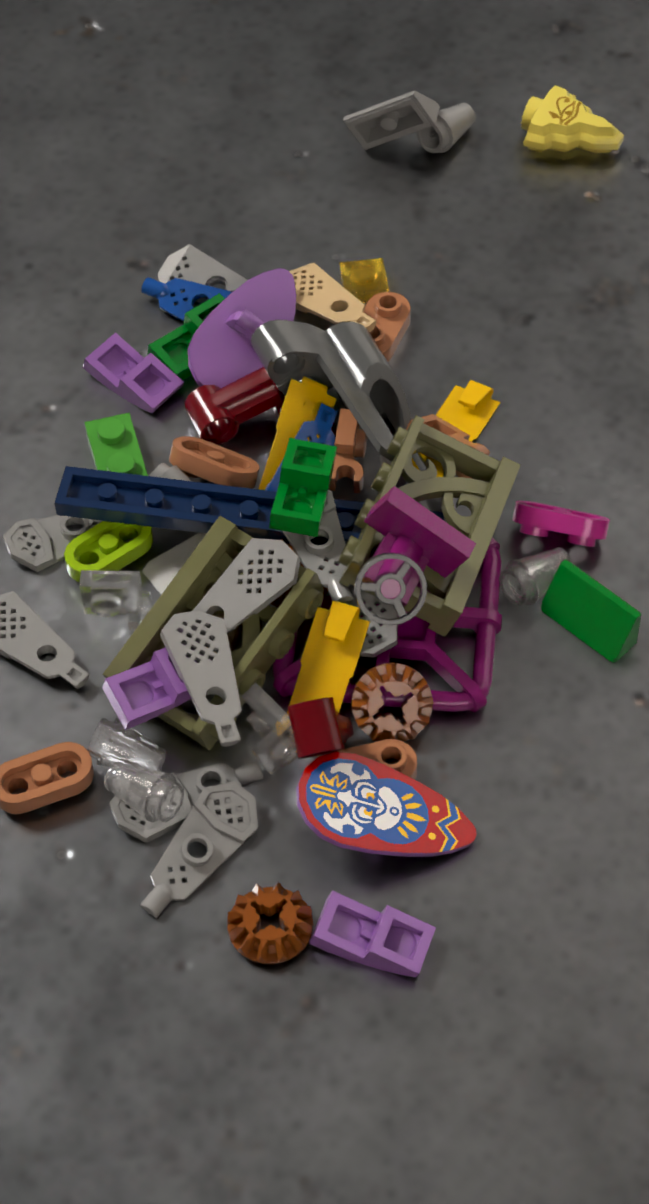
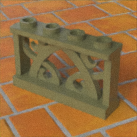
(483, 495)
(258, 647)

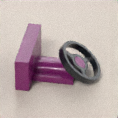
(410, 543)

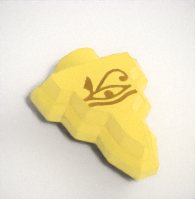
(566, 124)

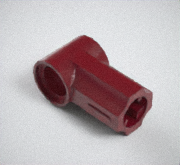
(219, 410)
(318, 727)

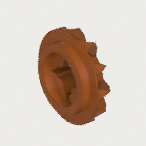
(398, 680)
(270, 944)

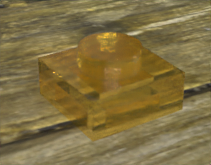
(364, 278)

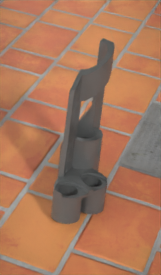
(352, 365)

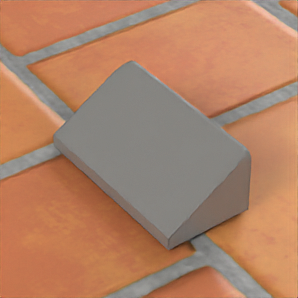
(392, 119)

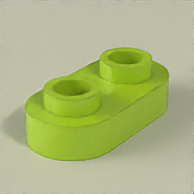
(106, 547)

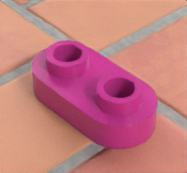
(580, 526)

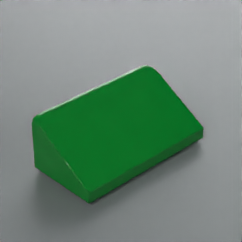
(591, 612)

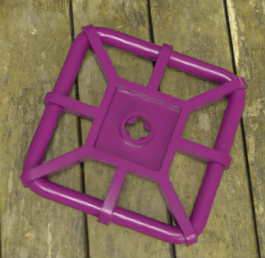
(419, 643)

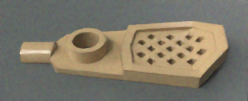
(325, 296)

